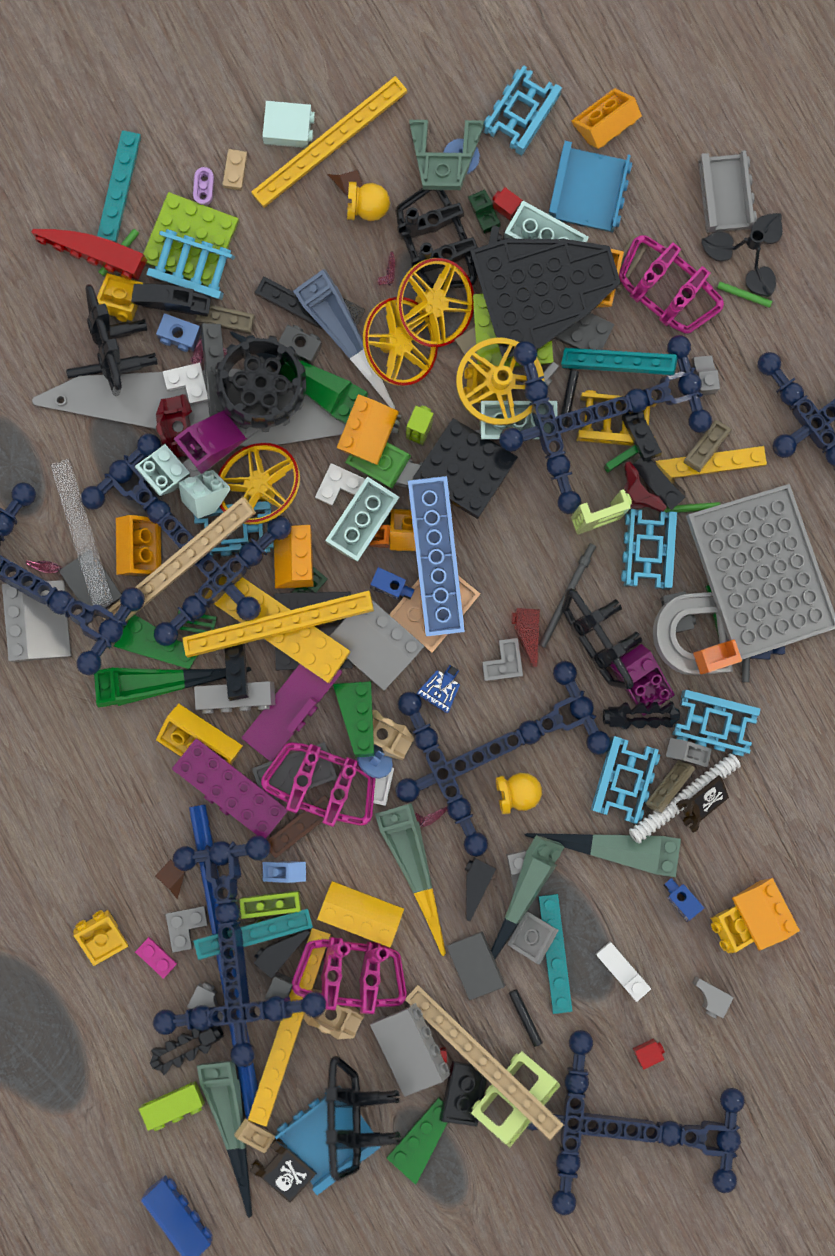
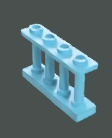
(177, 277)

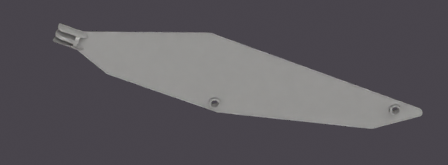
(144, 391)

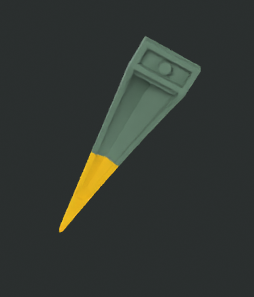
(405, 841)

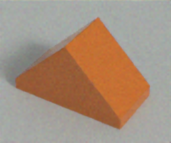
(381, 538)

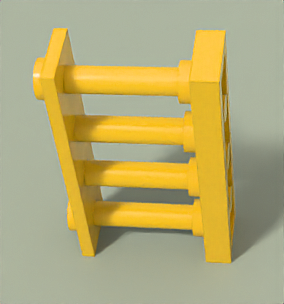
(606, 435)

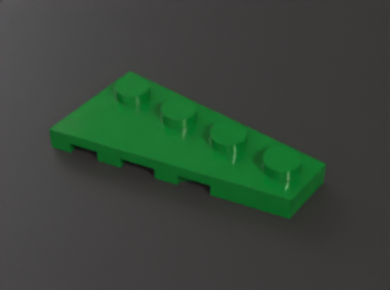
(139, 639)
(357, 713)
(419, 1143)

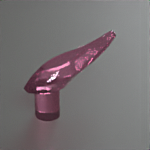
(390, 272)
(198, 353)
(44, 566)
(431, 818)

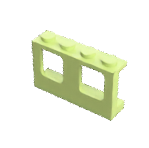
(585, 521)
(516, 1122)

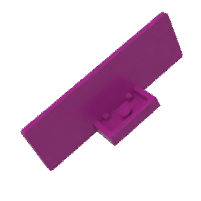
(293, 705)
(229, 789)

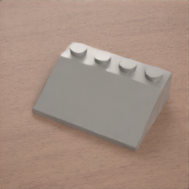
(34, 628)
(377, 645)

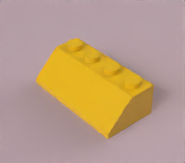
(184, 727)
(360, 914)

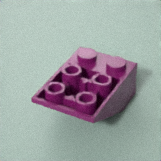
(209, 440)
(647, 677)

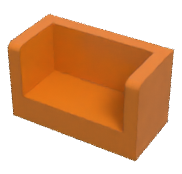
(717, 657)

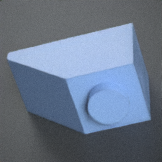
(284, 871)

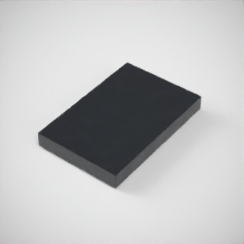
(462, 1091)

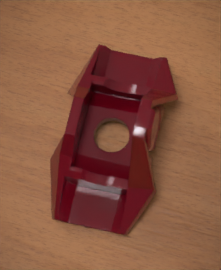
(168, 412)
(639, 495)

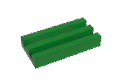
(623, 457)
(213, 618)

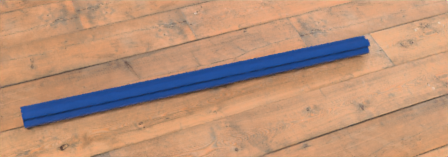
(202, 838)

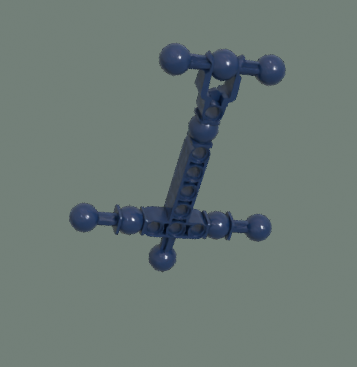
(793, 395)
(634, 401)
(160, 513)
(61, 601)
(528, 733)
(227, 914)
(667, 1133)

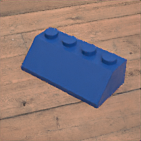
(176, 1218)

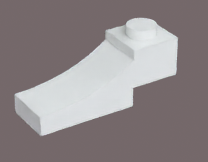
(623, 971)

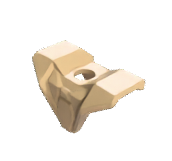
(398, 738)
(343, 1026)

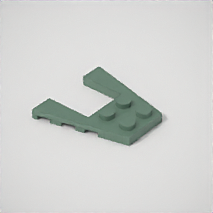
(444, 170)

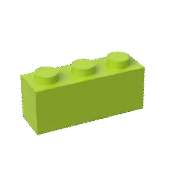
(419, 424)
(270, 904)
(172, 1106)

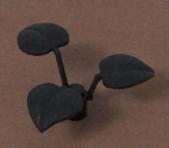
(766, 230)

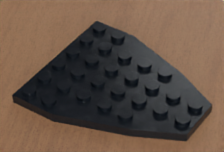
(542, 285)

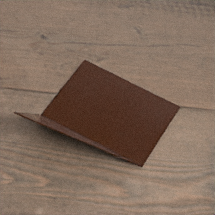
(343, 180)
(171, 877)

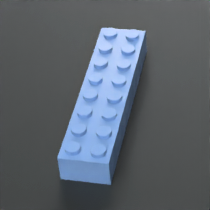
(436, 555)

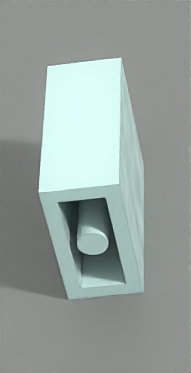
(288, 124)

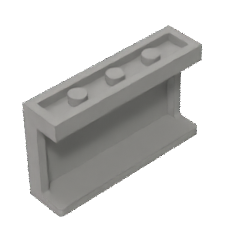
(726, 192)
(410, 1050)

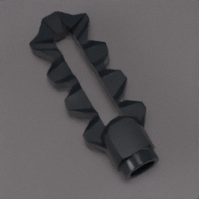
(617, 717)
(205, 1038)

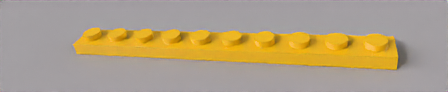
(329, 142)
(278, 624)
(285, 1040)

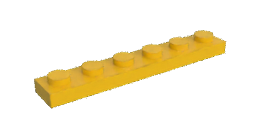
(719, 462)

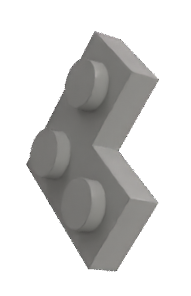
(508, 666)
(180, 923)

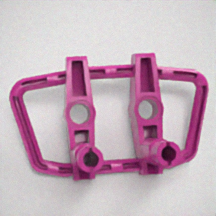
(679, 302)
(307, 767)
(371, 966)

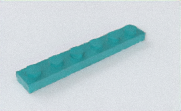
(119, 185)
(619, 361)
(258, 932)
(556, 956)

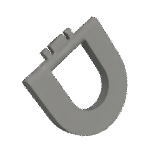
(665, 631)

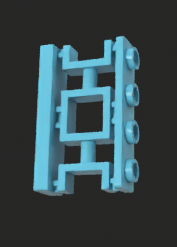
(534, 117)
(235, 544)
(664, 550)
(719, 708)
(610, 775)

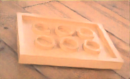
(410, 613)

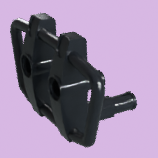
(418, 225)
(105, 338)
(611, 653)
(353, 1138)

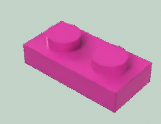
(156, 957)

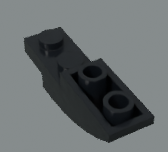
(171, 297)

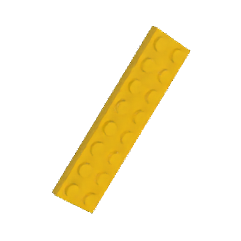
(306, 646)

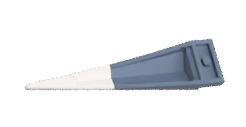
(327, 307)

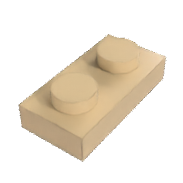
(235, 169)
(254, 1135)

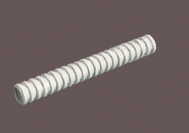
(656, 819)

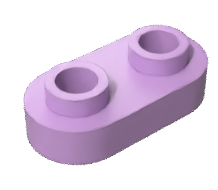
(203, 187)

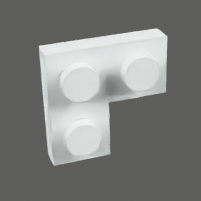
(189, 377)
(337, 479)

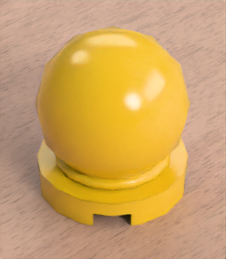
(368, 201)
(519, 792)

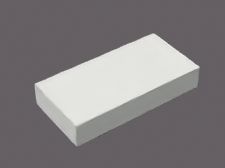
(382, 788)

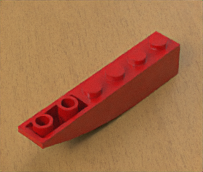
(96, 251)

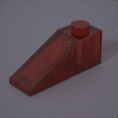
(527, 630)

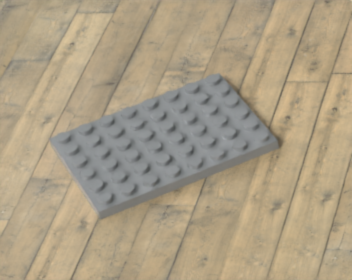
(762, 571)

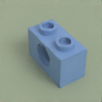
(170, 325)

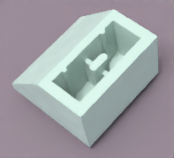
(163, 470)
(203, 493)

